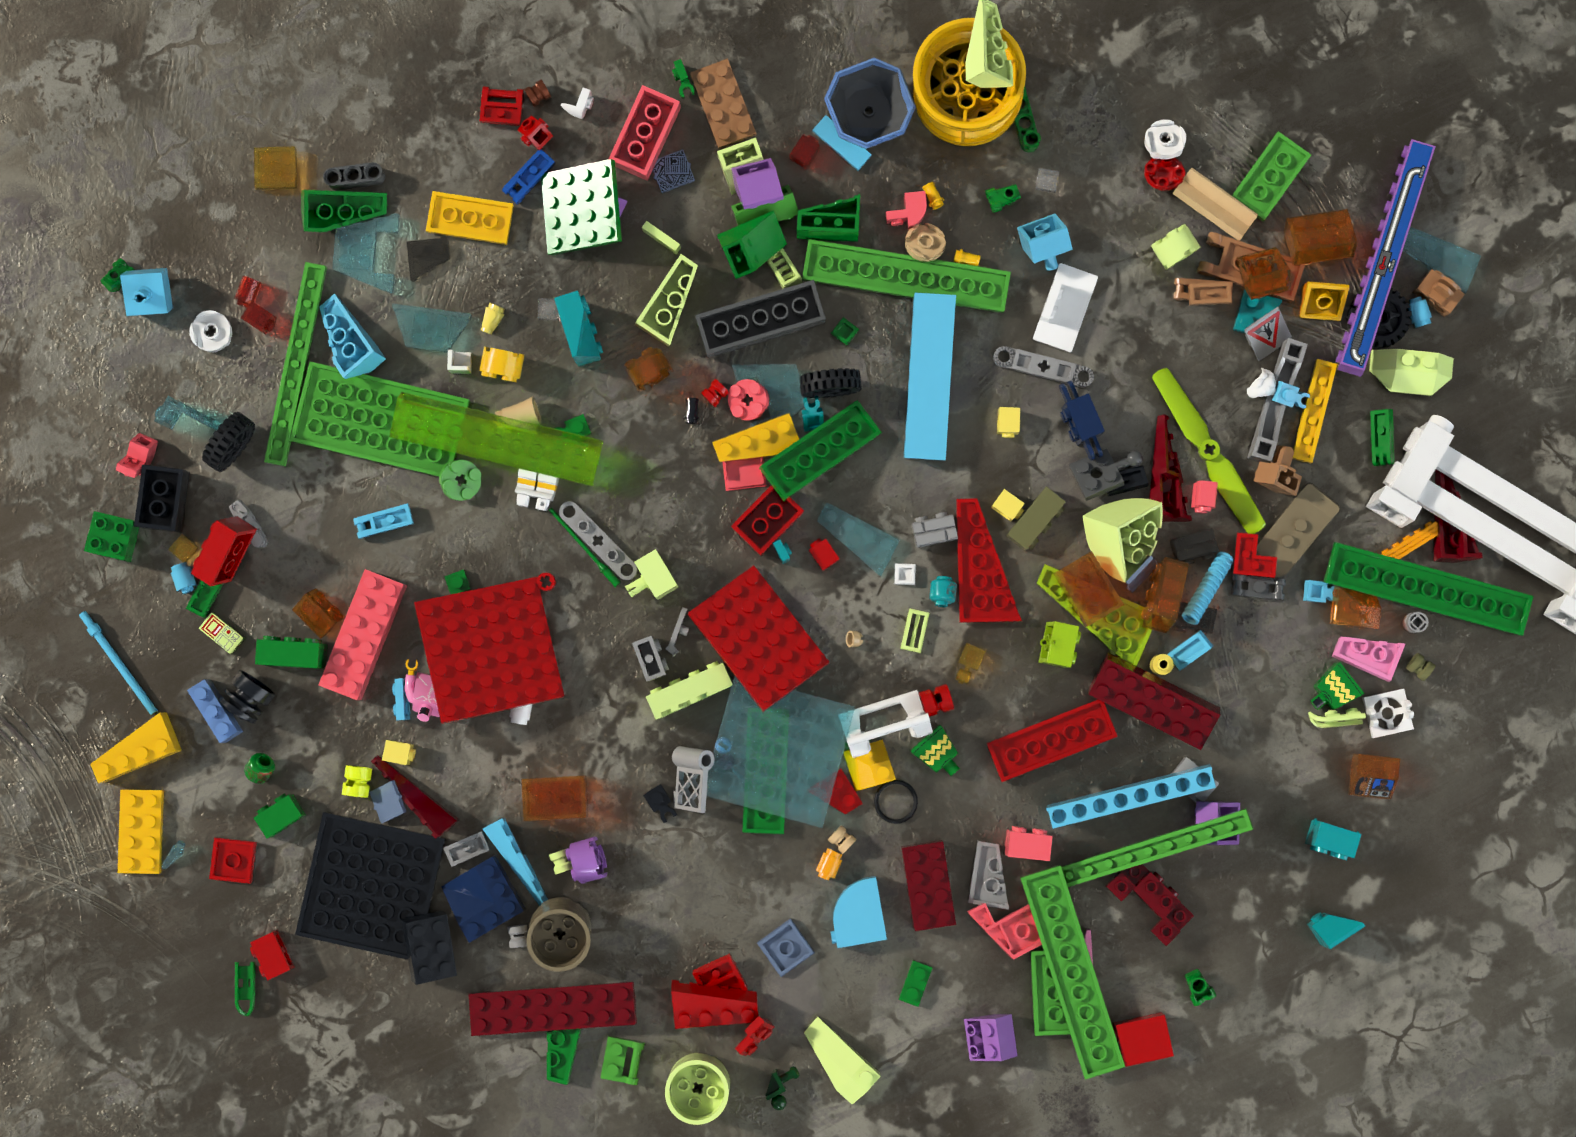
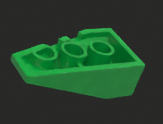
(336, 209)

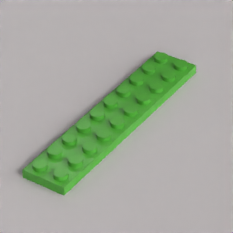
(904, 275)
(1072, 972)

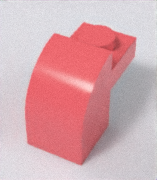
(913, 213)
(140, 452)

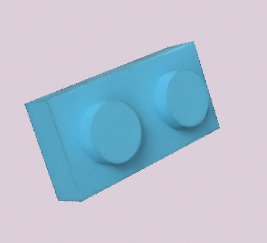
(402, 706)

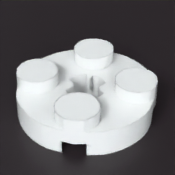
(1163, 150)
(202, 323)

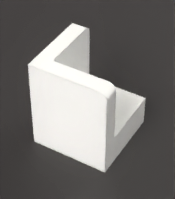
(459, 362)

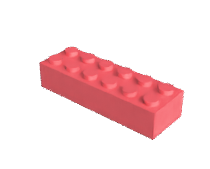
(362, 635)

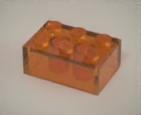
(1320, 237)
(1088, 589)
(1164, 595)
(555, 798)

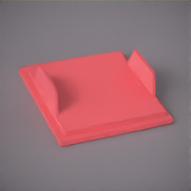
(743, 474)

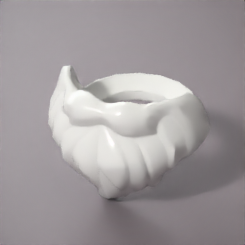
(1263, 386)

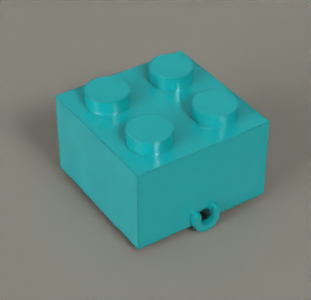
(1337, 840)

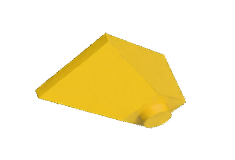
(870, 768)

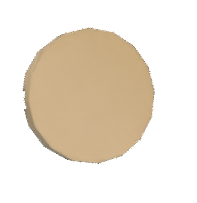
(925, 242)

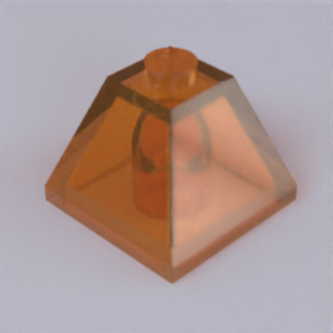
(1355, 609)

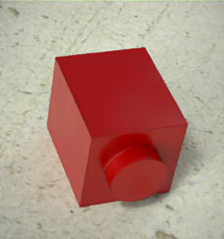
(823, 554)

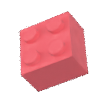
(1028, 845)

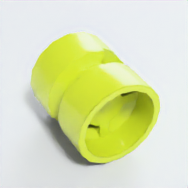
(357, 781)

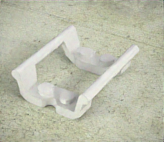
(916, 722)

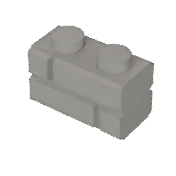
(934, 530)

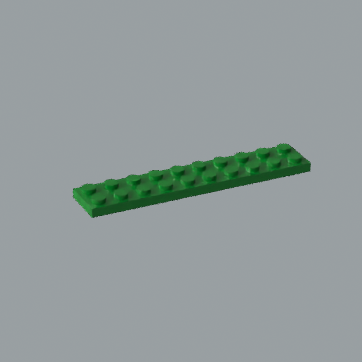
(1428, 589)

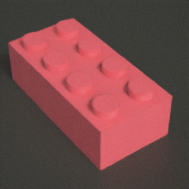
(645, 132)

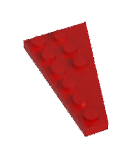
(981, 579)

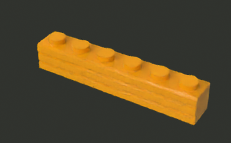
(1412, 542)

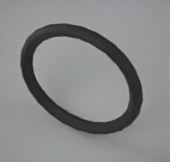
(915, 799)

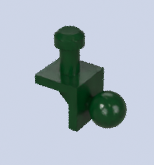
(777, 1086)

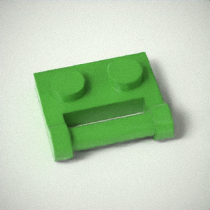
(615, 1060)

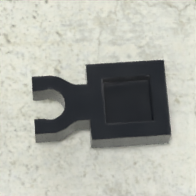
(658, 800)

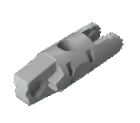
(239, 509)

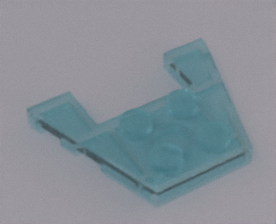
(356, 251)
(781, 383)

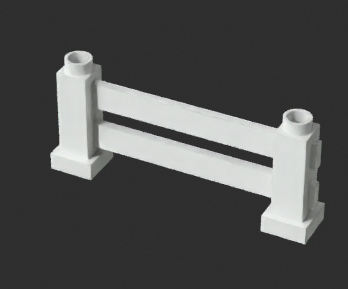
(1410, 490)

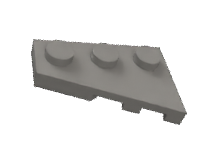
(987, 877)

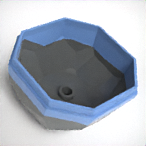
(874, 87)

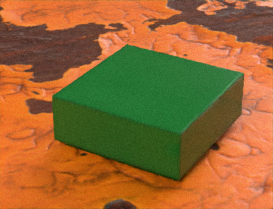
(845, 331)

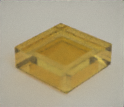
(183, 548)

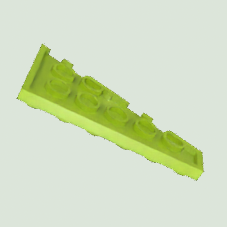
(1118, 630)

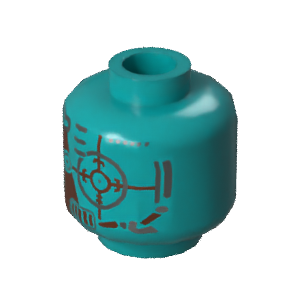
(943, 591)

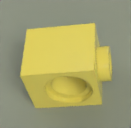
(1008, 421)
(1008, 506)
(398, 752)

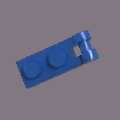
(528, 176)

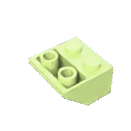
(738, 155)

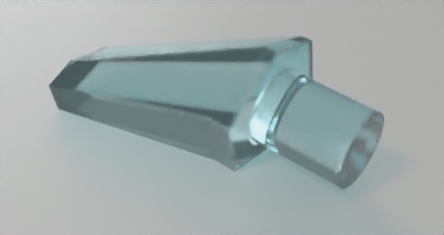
(175, 852)

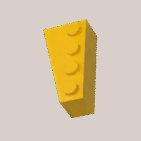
(142, 747)

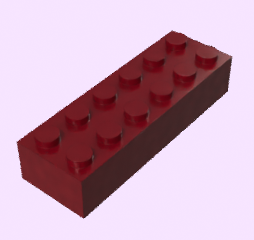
(1154, 701)

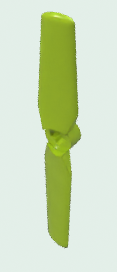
(1218, 467)

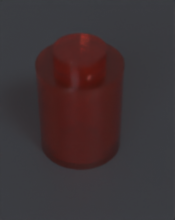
(247, 291)

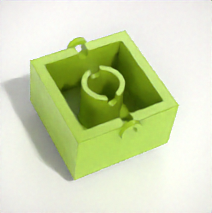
(1060, 644)

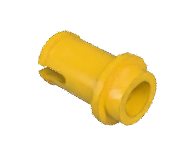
(933, 196)
(966, 258)

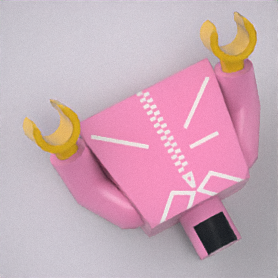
(420, 693)

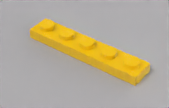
(1315, 409)

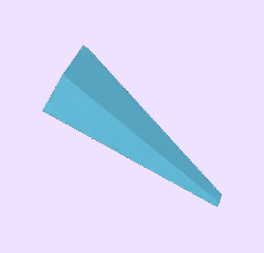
(504, 841)

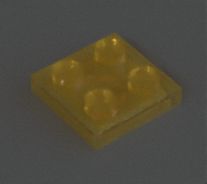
(275, 168)

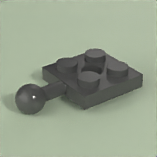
(1110, 478)

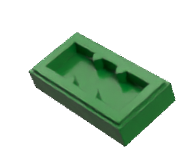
(203, 598)

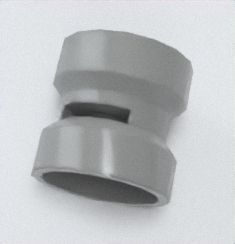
(1411, 623)
(520, 940)

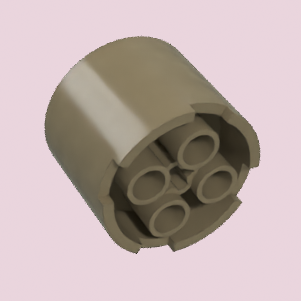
(554, 950)

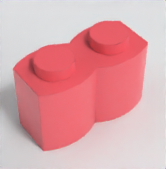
(1204, 496)

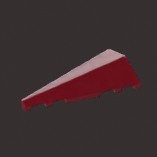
(1167, 476)
(1451, 543)
(425, 807)

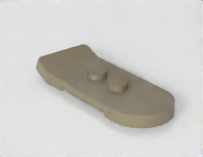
(1297, 527)

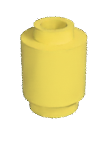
(1155, 664)

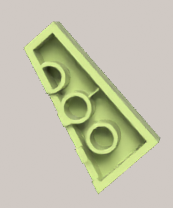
(689, 691)

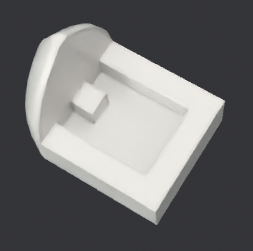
(584, 102)

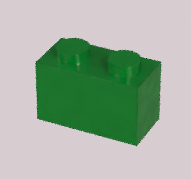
(279, 815)

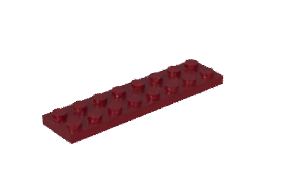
(552, 1008)

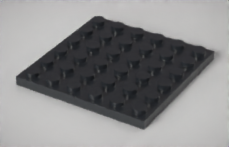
(366, 882)

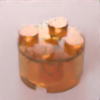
(648, 369)

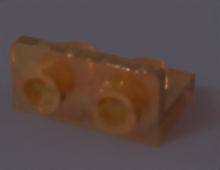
(317, 612)

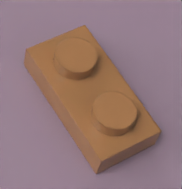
(1209, 293)

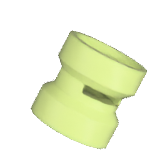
(561, 862)

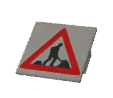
(1267, 333)

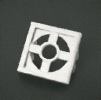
(1372, 717)

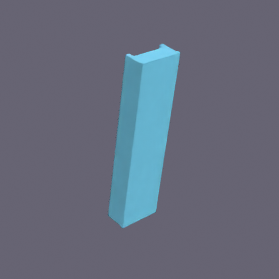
(929, 376)
(1131, 796)

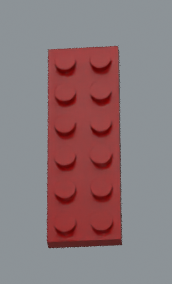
(1051, 740)

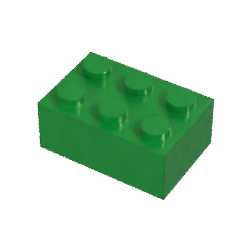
(291, 652)

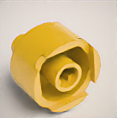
(501, 363)

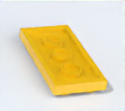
(469, 218)
(140, 831)

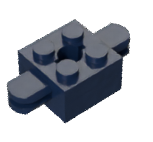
(1082, 420)

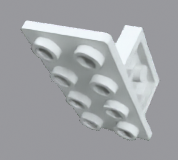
(1065, 307)

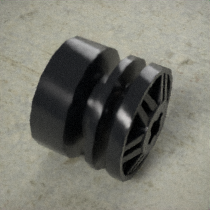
(246, 697)

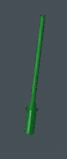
(603, 568)

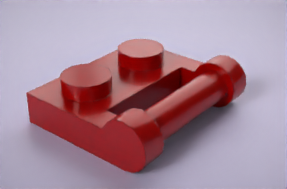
(501, 112)

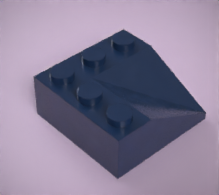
(482, 898)

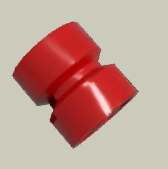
(929, 702)

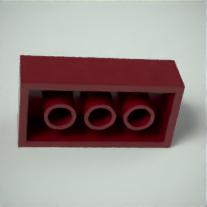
(928, 885)

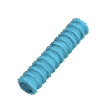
(1207, 588)

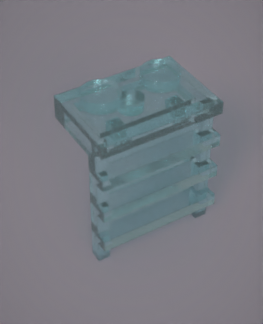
(171, 410)

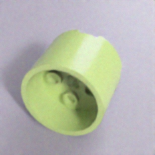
(694, 1105)

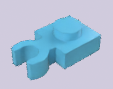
(1289, 395)
(1317, 591)

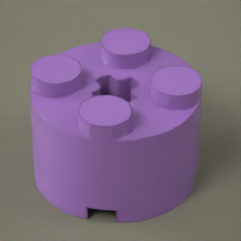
(586, 860)

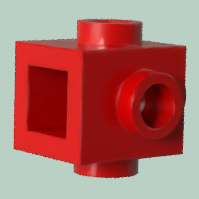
(534, 132)

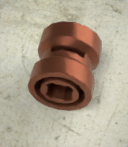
(537, 93)

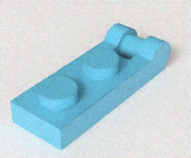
(384, 521)

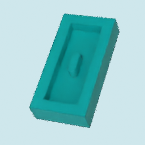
(782, 550)

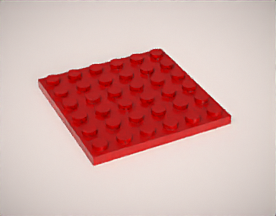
(488, 650)

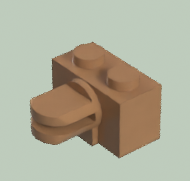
(1439, 291)
(1278, 474)

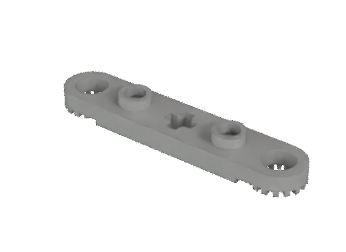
(1028, 363)
(587, 530)

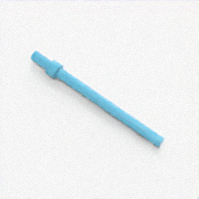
(95, 630)

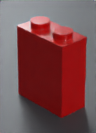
(1143, 1039)

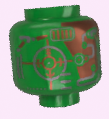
(259, 768)

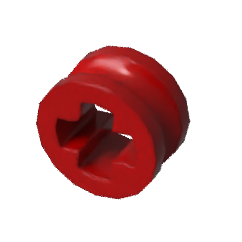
(552, 579)

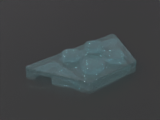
(429, 327)

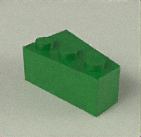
(830, 222)

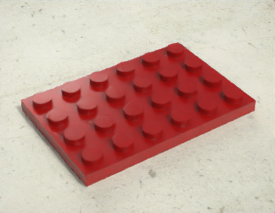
(758, 638)

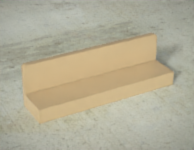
(1215, 204)

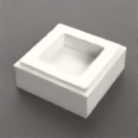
(905, 574)

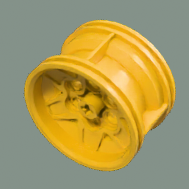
(963, 126)

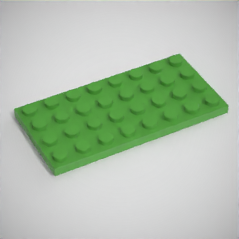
(357, 419)

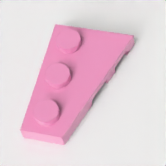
(1370, 656)

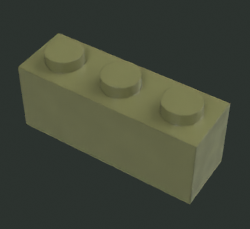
(1036, 519)

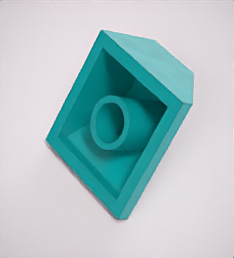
(1333, 929)

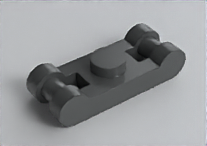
(1258, 587)

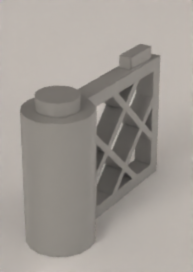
(691, 761)

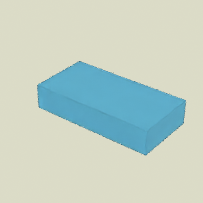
(1190, 650)

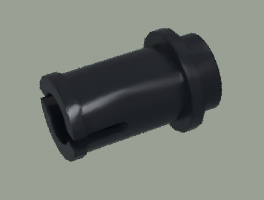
(691, 411)

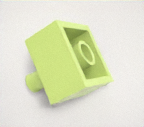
(653, 576)

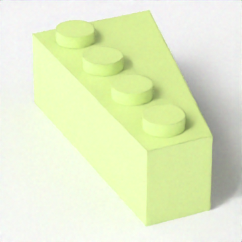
(667, 303)

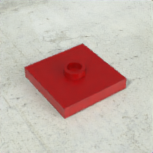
(233, 860)

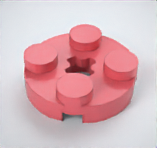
(757, 406)

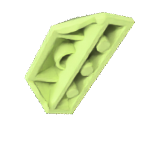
(1411, 370)

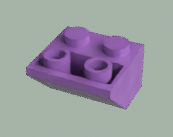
(757, 183)
(990, 1037)

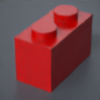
(271, 955)

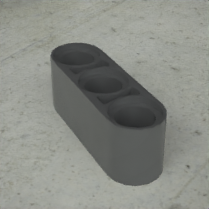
(345, 172)

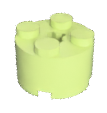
(1175, 246)

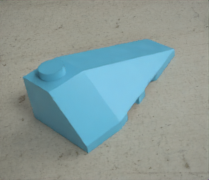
(351, 345)

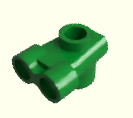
(998, 198)
(112, 279)
(1201, 990)

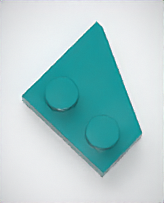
(1252, 310)

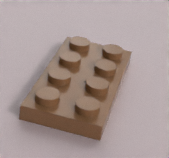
(723, 103)

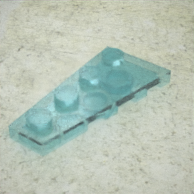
(1442, 256)
(861, 538)

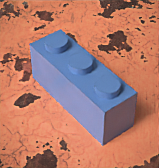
(214, 712)

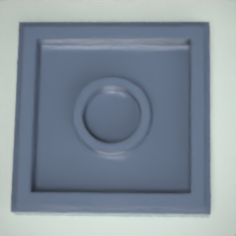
(785, 947)

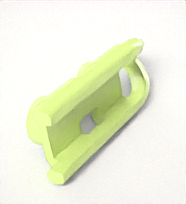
(1332, 717)

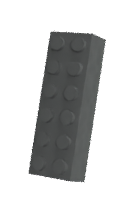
(760, 318)

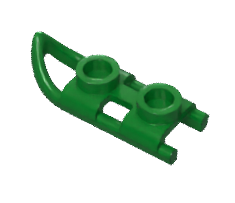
(245, 992)

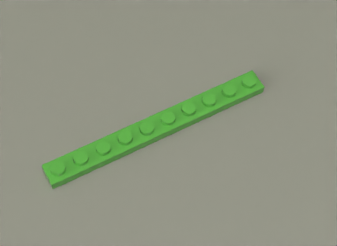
(295, 363)
(1157, 847)

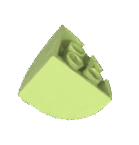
(1123, 534)

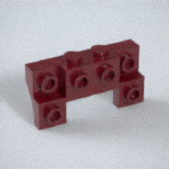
(1156, 896)

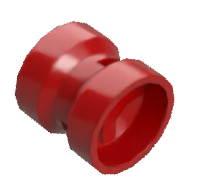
(713, 397)

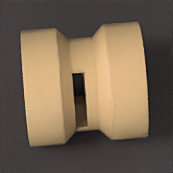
(837, 837)

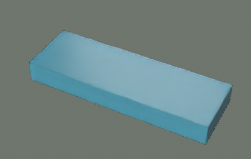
(849, 152)

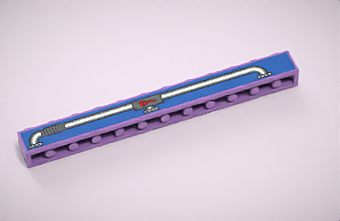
(1386, 258)

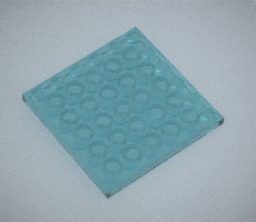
(779, 757)

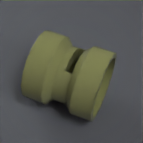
(1420, 666)

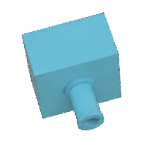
(1045, 240)
(146, 292)

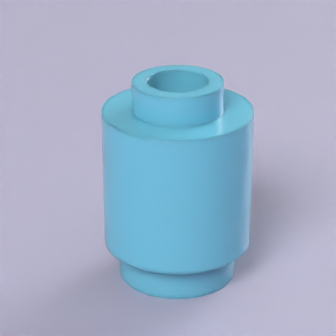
(1420, 312)
(182, 578)

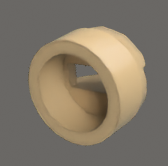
(853, 639)

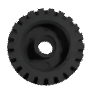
(1395, 320)
(830, 383)
(228, 441)

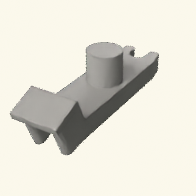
(679, 629)

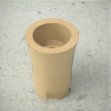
(523, 411)

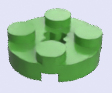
(471, 476)

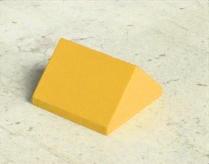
(1323, 300)

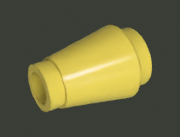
(492, 317)

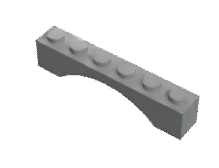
(1271, 416)

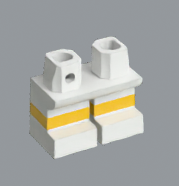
(527, 488)

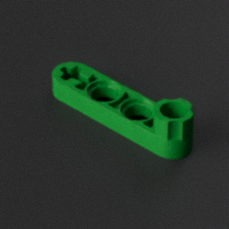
(1031, 131)

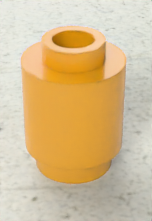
(829, 864)

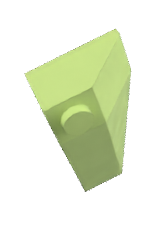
(986, 54)
(845, 1066)

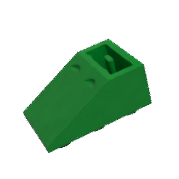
(752, 243)

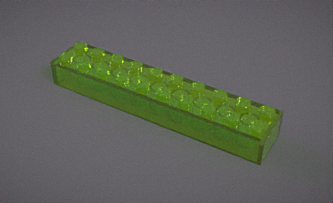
(496, 438)

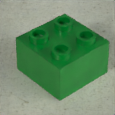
(111, 536)

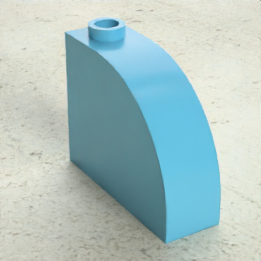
(858, 915)

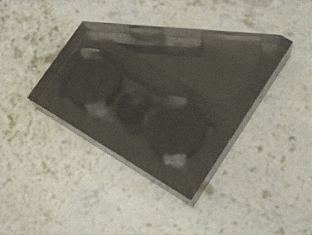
(426, 255)

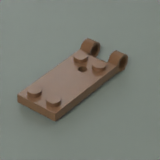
(1229, 271)

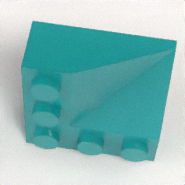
(577, 327)

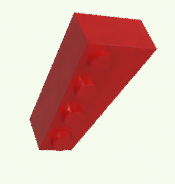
(711, 1005)

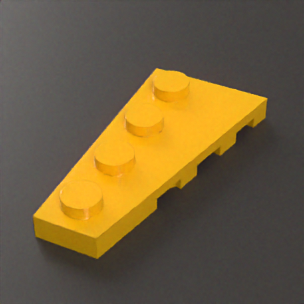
(758, 441)

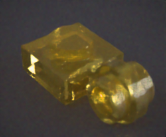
(970, 658)

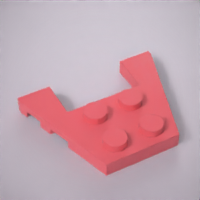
(1013, 933)

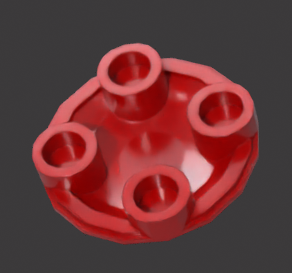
(1164, 173)

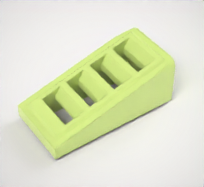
(790, 279)

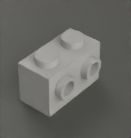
(650, 659)

